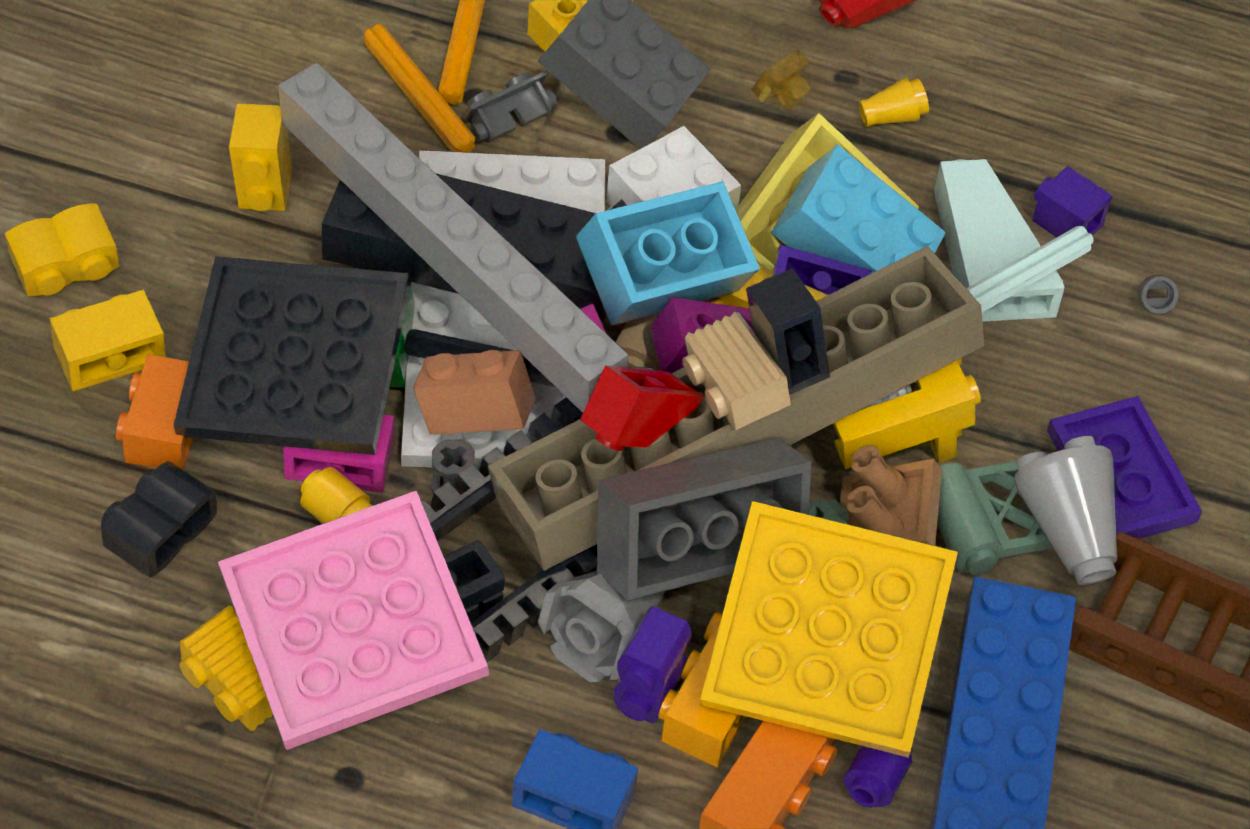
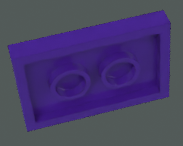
(1147, 482)

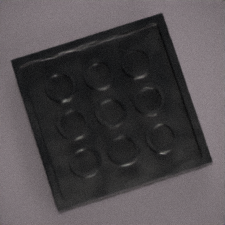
(293, 355)

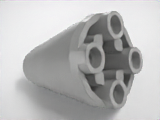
(1074, 505)

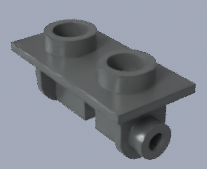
(492, 111)

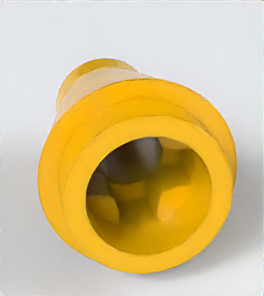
(895, 104)

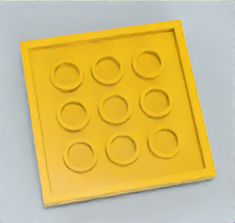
(829, 629)

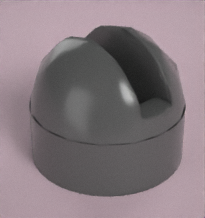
(1158, 304)

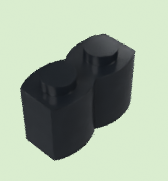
(158, 518)

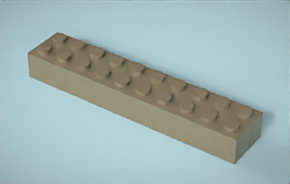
(876, 341)

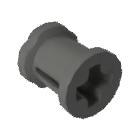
(449, 460)

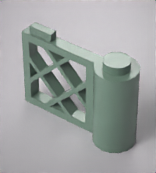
(970, 519)

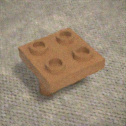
(893, 499)

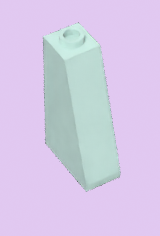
(988, 234)

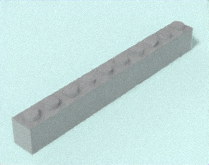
(448, 234)

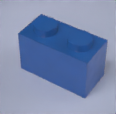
(574, 784)

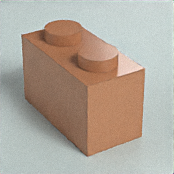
(474, 392)

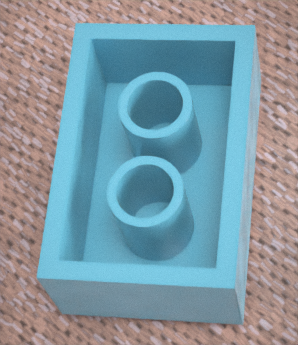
(853, 216)
(666, 249)

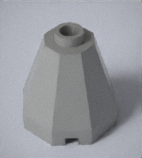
(592, 623)

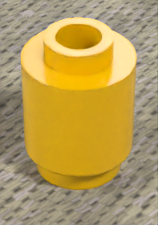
(331, 495)

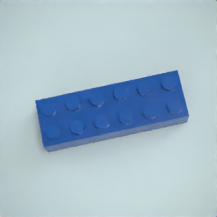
(1004, 708)

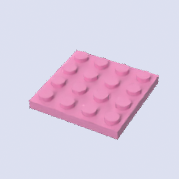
(352, 619)

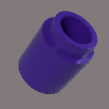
(875, 776)

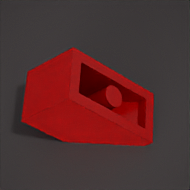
(637, 406)

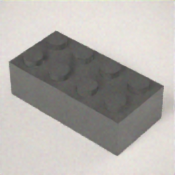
(690, 515)

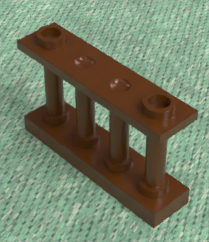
(1145, 655)

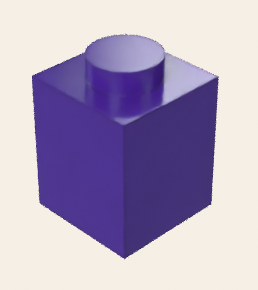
(1070, 202)

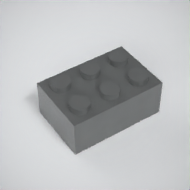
(624, 67)

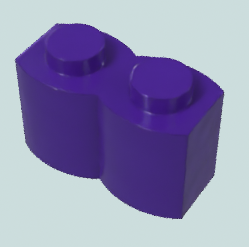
(651, 664)

